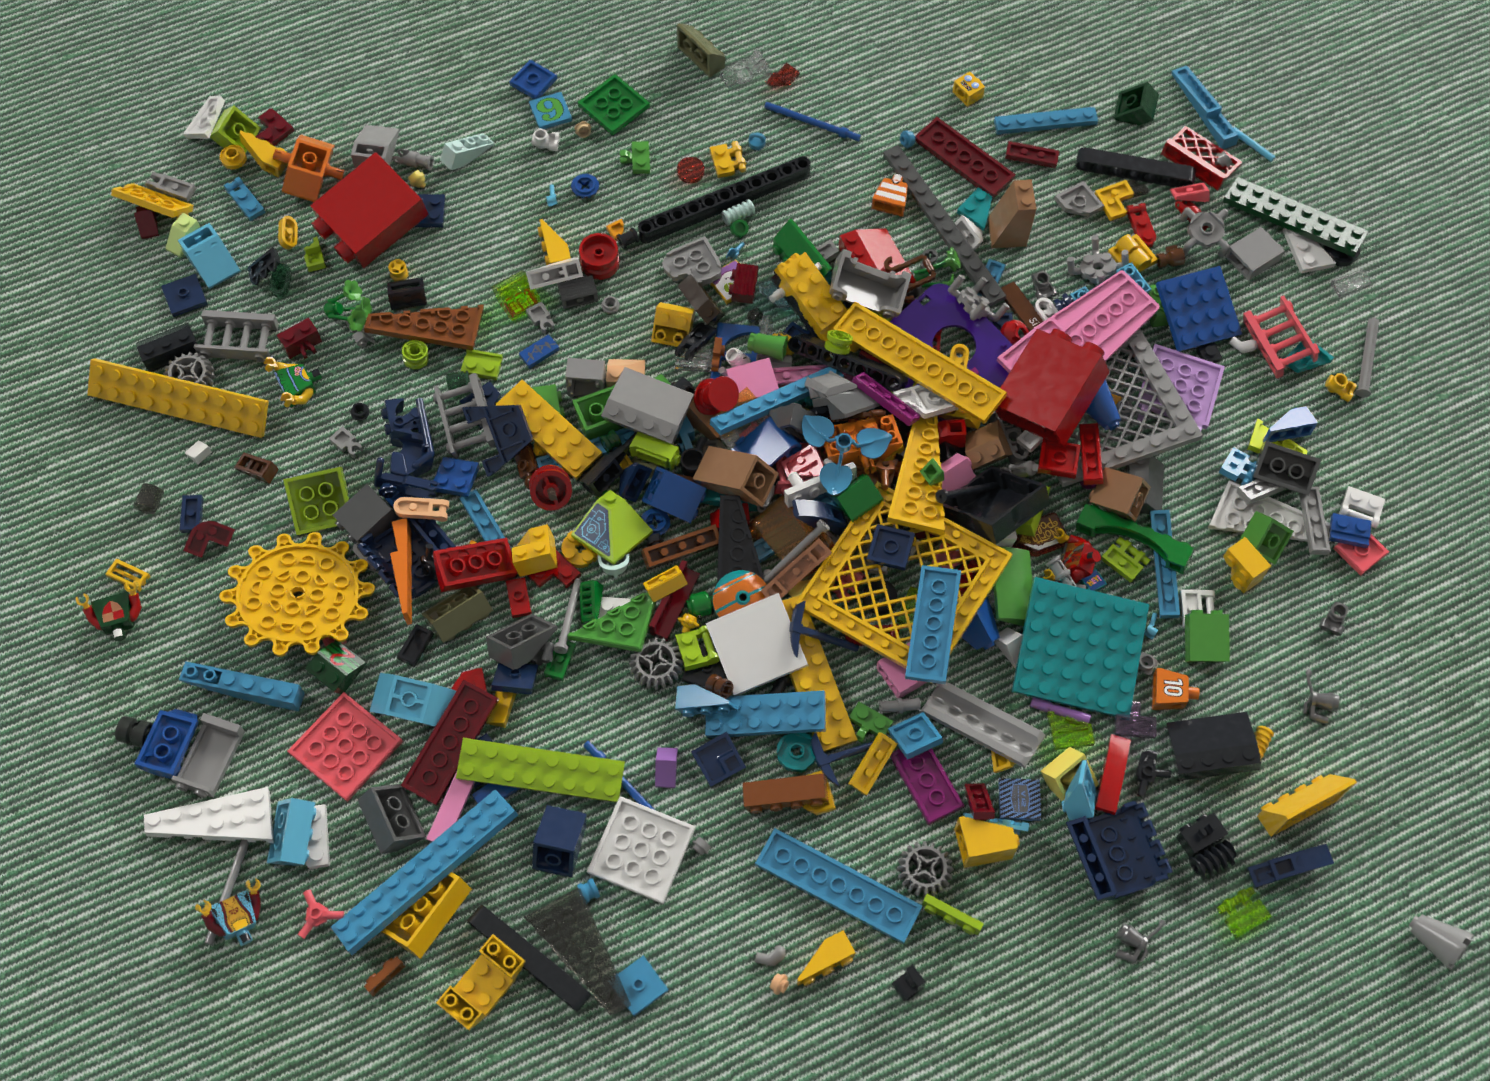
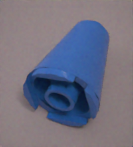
(1104, 409)

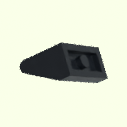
(407, 296)

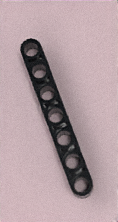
(1135, 168)
(839, 362)
(536, 962)

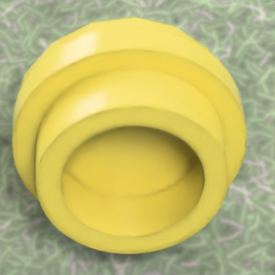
(417, 179)

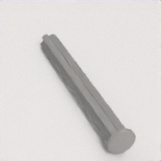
(1368, 358)

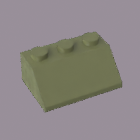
(699, 49)
(457, 612)

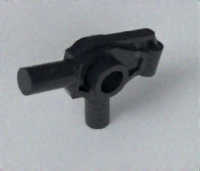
(1147, 771)

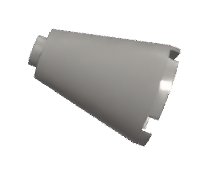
(1441, 939)

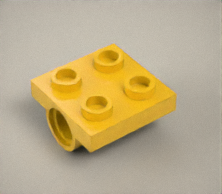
(1138, 251)

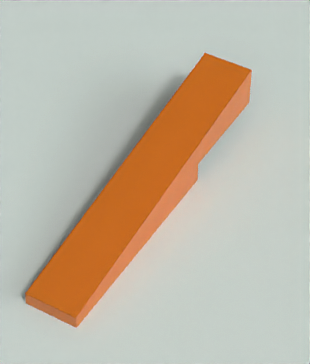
(403, 566)

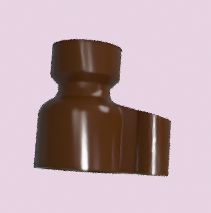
(1174, 257)

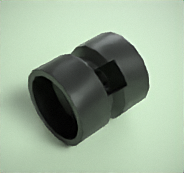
(132, 730)

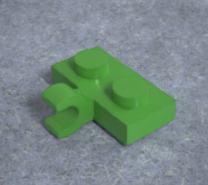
(639, 157)
(869, 721)

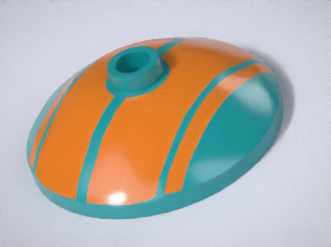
(731, 586)

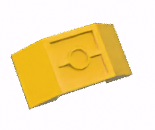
(482, 984)

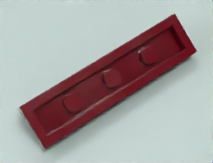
(673, 605)

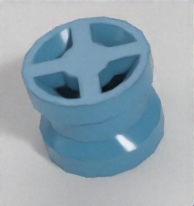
(589, 890)

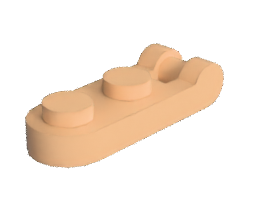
(421, 508)

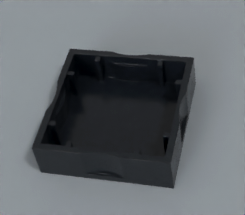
(997, 511)

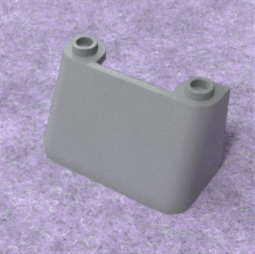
(868, 286)

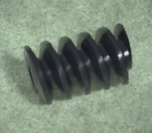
(1213, 858)

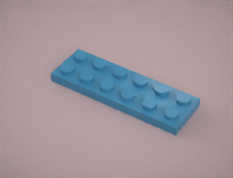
(933, 625)
(770, 715)

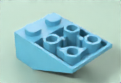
(208, 255)

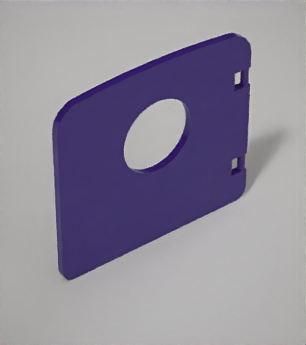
(946, 312)

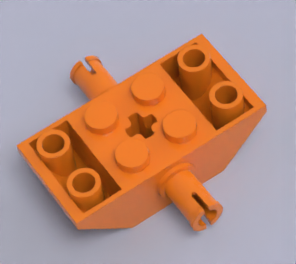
(307, 167)
(854, 455)

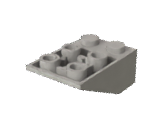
(373, 140)

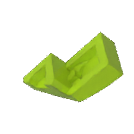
(314, 256)

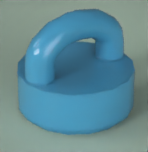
(757, 141)

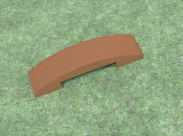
(797, 569)

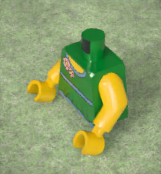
(294, 381)

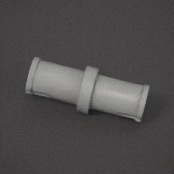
(899, 705)

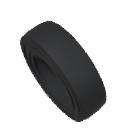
(892, 593)

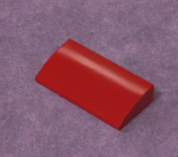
(474, 564)

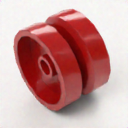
(599, 256)

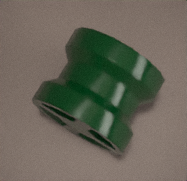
(610, 441)

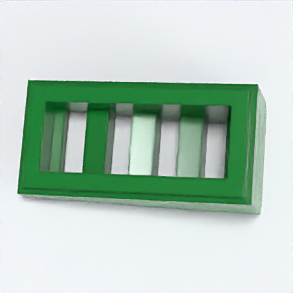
(590, 593)

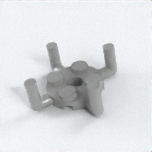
(1203, 238)
(1090, 262)
(974, 304)

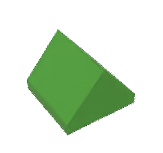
(932, 472)

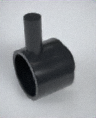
(692, 458)

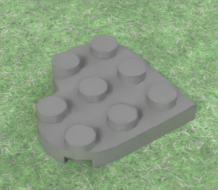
(694, 259)

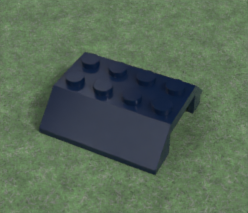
(379, 549)
(1119, 852)

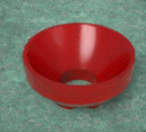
(1011, 328)

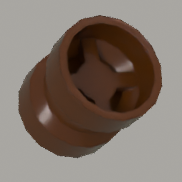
(719, 686)

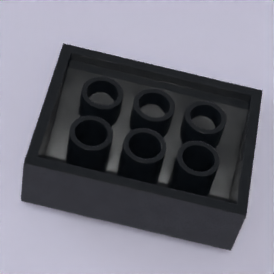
(1213, 746)

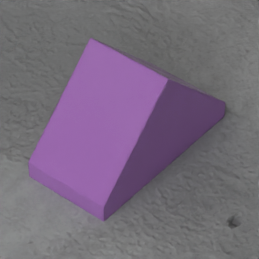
(666, 767)

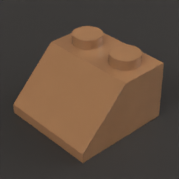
(987, 445)

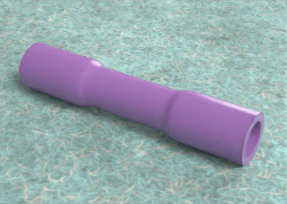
(1046, 706)

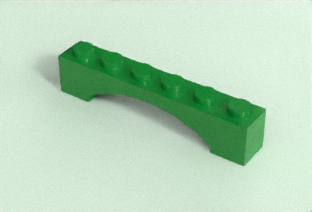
(1096, 521)

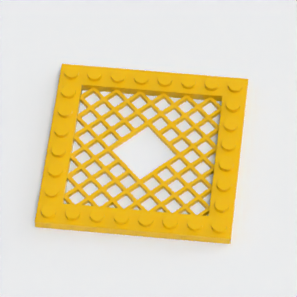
(876, 639)

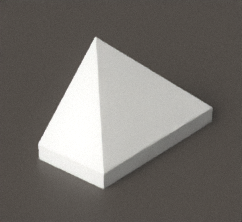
(970, 231)

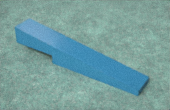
(1206, 107)

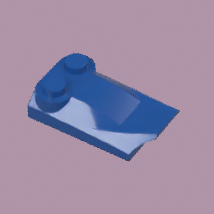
(167, 743)

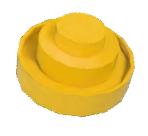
(233, 157)

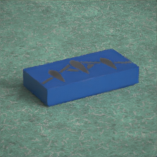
(539, 351)

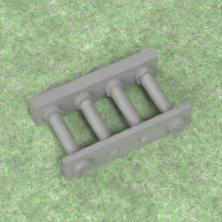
(236, 320)
(475, 387)

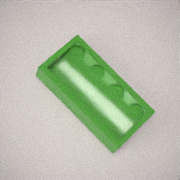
(1014, 588)

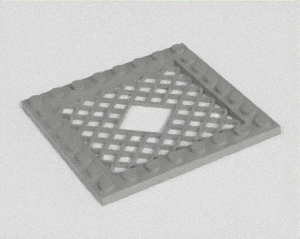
(1184, 430)

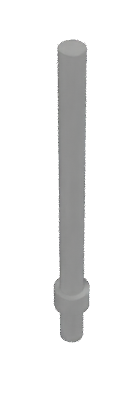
(230, 881)

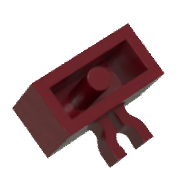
(299, 338)

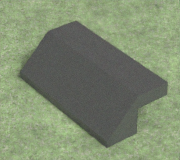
(846, 403)

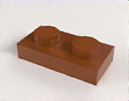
(379, 980)

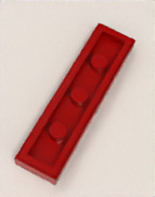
(1091, 454)

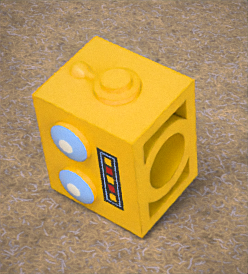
(968, 89)

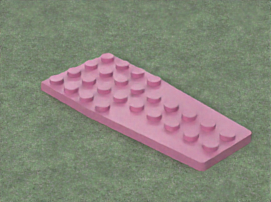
(1101, 316)

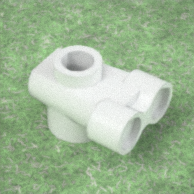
(545, 140)

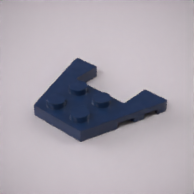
(508, 430)

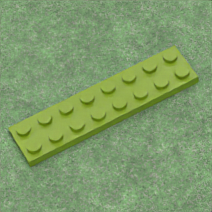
(540, 770)

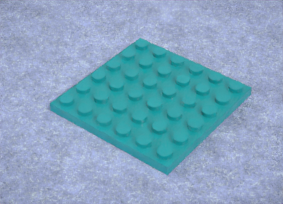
(1080, 648)

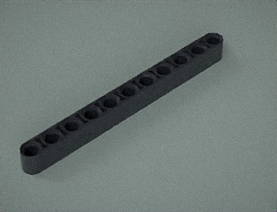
(714, 203)

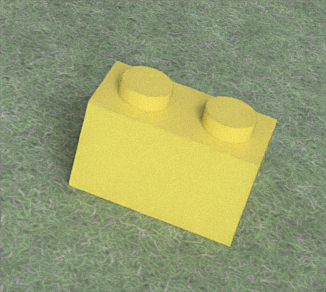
(1062, 769)

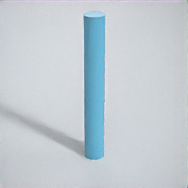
(1255, 146)

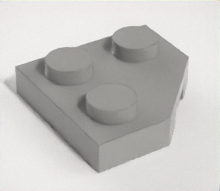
(1079, 200)

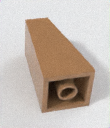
(1013, 216)
(736, 475)

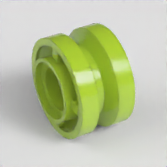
(838, 342)
(415, 354)

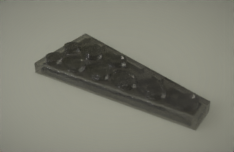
(577, 942)

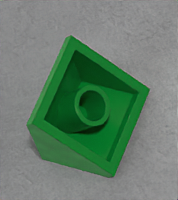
(858, 497)

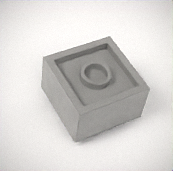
(585, 376)

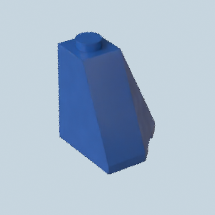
(983, 628)

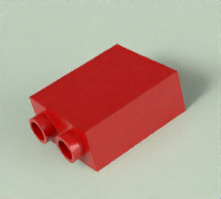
(367, 211)
(1052, 385)

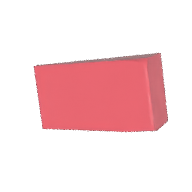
(1195, 192)

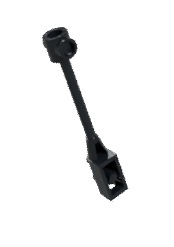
(608, 467)

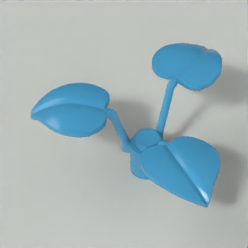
(833, 476)

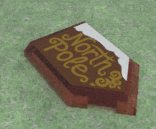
(1044, 538)

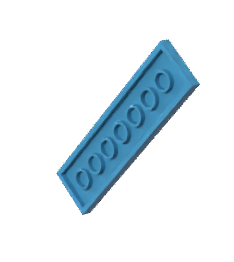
(839, 885)

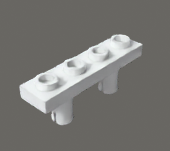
(809, 488)

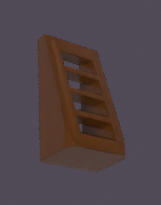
(266, 473)

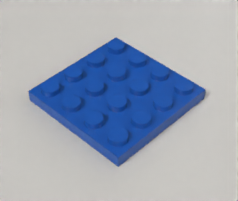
(1198, 308)

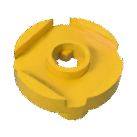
(577, 559)

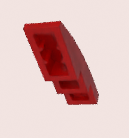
(1112, 774)

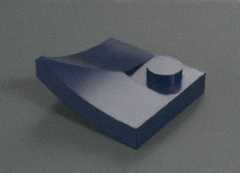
(718, 759)

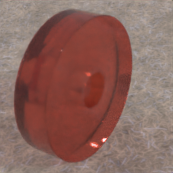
(695, 165)

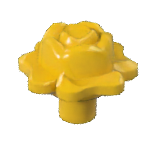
(688, 622)

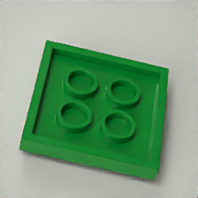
(613, 104)

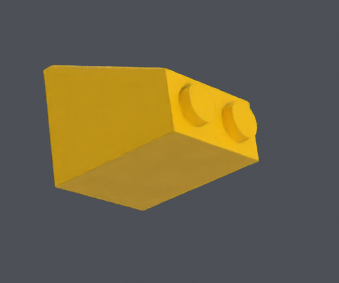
(984, 842)

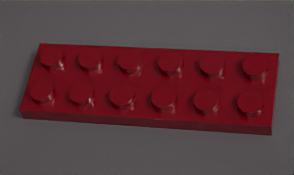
(964, 157)
(441, 753)

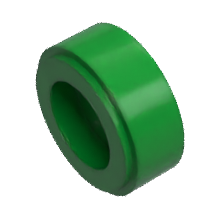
(739, 228)

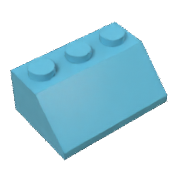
(291, 832)

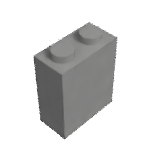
(1254, 253)

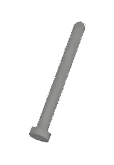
(821, 527)
(561, 647)

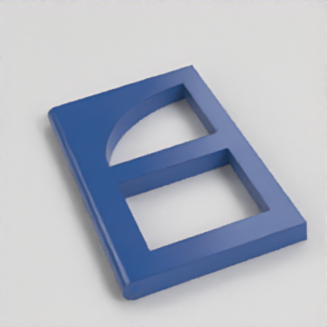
(728, 333)

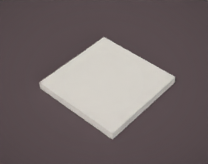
(755, 644)
(641, 850)

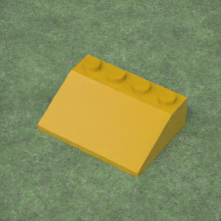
(1304, 802)
(428, 916)

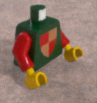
(114, 612)

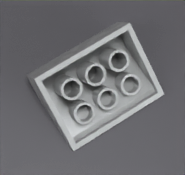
(647, 406)

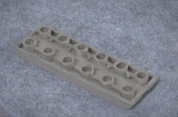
(983, 723)

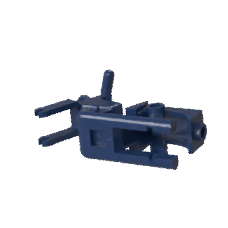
(414, 458)

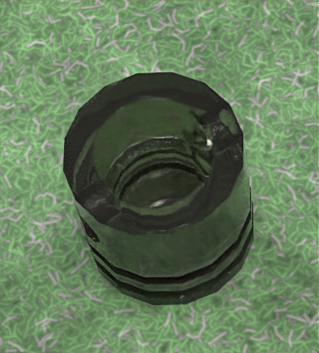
(148, 498)

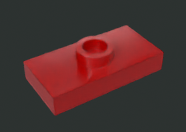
(518, 597)

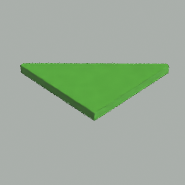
(620, 627)

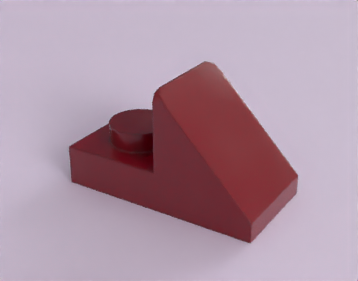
(146, 222)

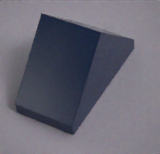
(633, 481)

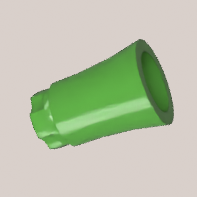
(768, 345)

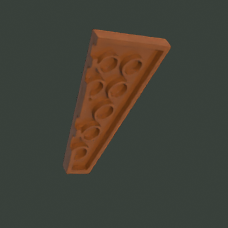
(435, 326)

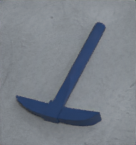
(797, 628)
(823, 760)

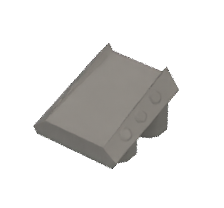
(828, 385)

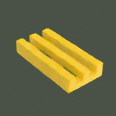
(142, 581)

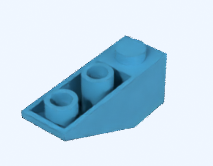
(697, 700)

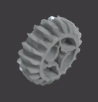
(190, 368)
(670, 669)
(938, 858)

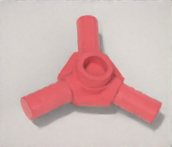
(316, 914)

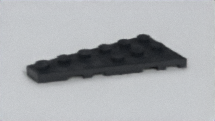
(735, 540)

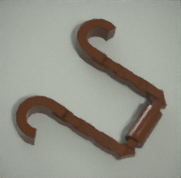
(909, 299)
(871, 414)

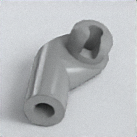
(772, 958)

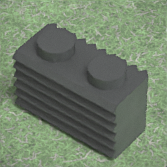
(577, 291)

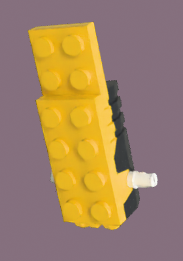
(808, 295)

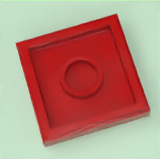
(1058, 459)

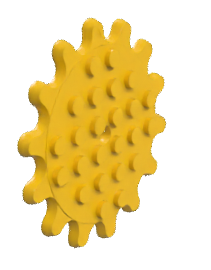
(267, 588)

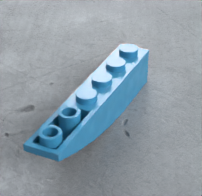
(244, 686)

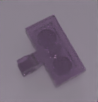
(1134, 724)

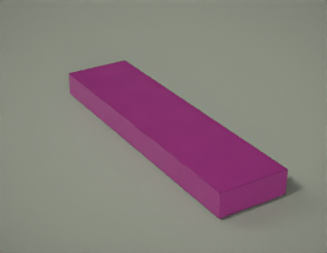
(886, 399)

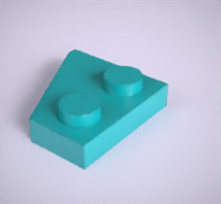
(976, 208)
(1307, 363)

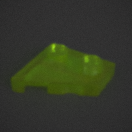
(1069, 732)

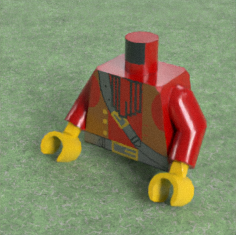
(1077, 556)

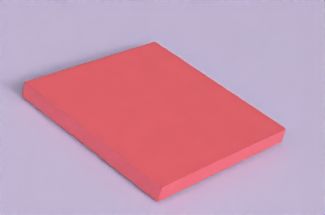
(345, 746)

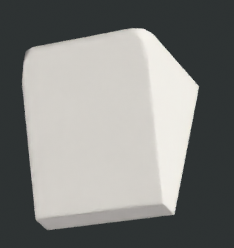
(198, 452)

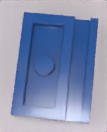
(1350, 530)

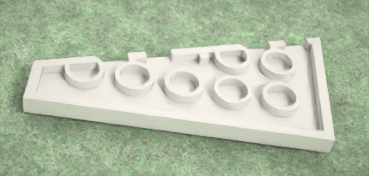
(1235, 514)
(225, 819)

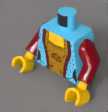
(233, 915)

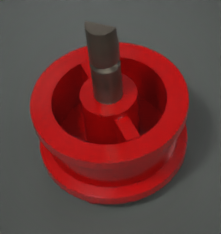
(550, 487)

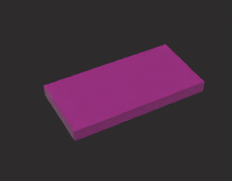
(928, 785)

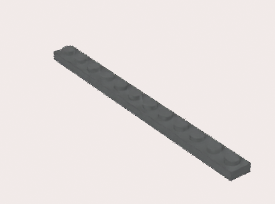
(943, 224)

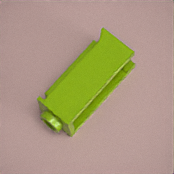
(655, 451)

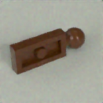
(526, 464)

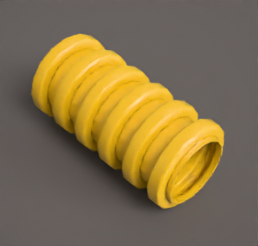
(1263, 737)

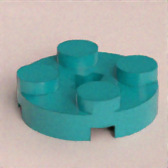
(786, 758)

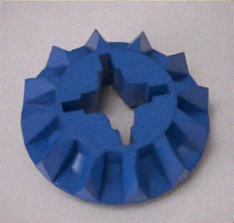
(584, 180)
(661, 518)

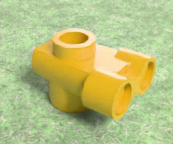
(1340, 385)

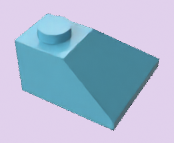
(1081, 794)

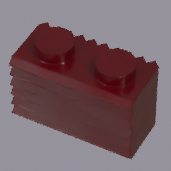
(744, 284)

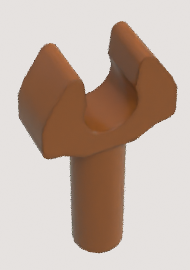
(885, 472)

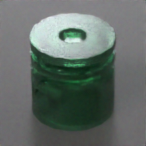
(457, 379)

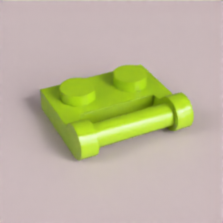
(690, 649)

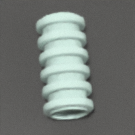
(738, 212)

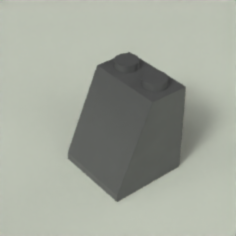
(364, 515)

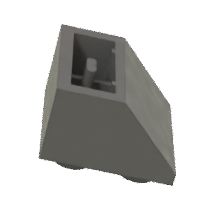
(790, 419)

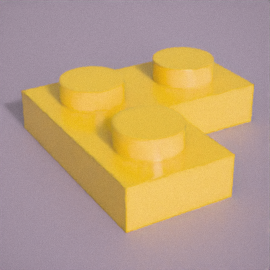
(1111, 198)

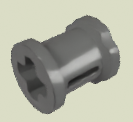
(934, 256)

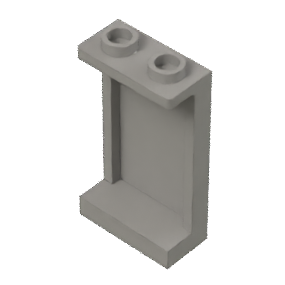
(209, 756)

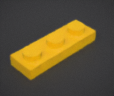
(872, 763)

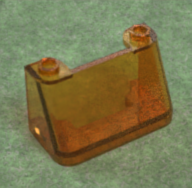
(783, 531)

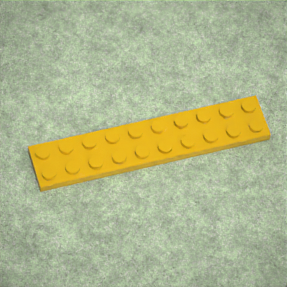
(921, 363)
(177, 397)

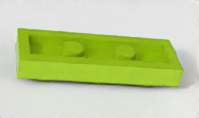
(952, 915)

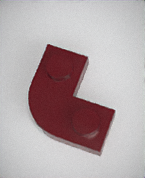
(206, 532)

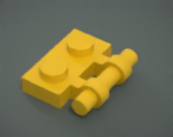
(722, 160)

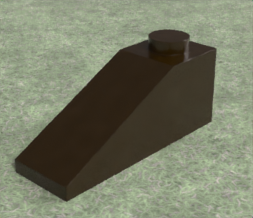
(701, 301)

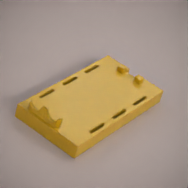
(152, 200)

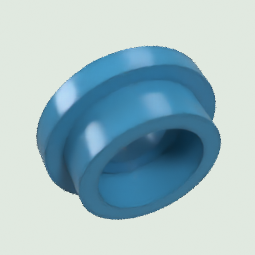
(907, 139)

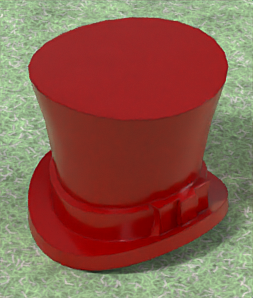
(716, 395)

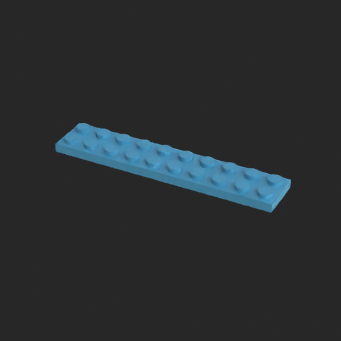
(423, 872)

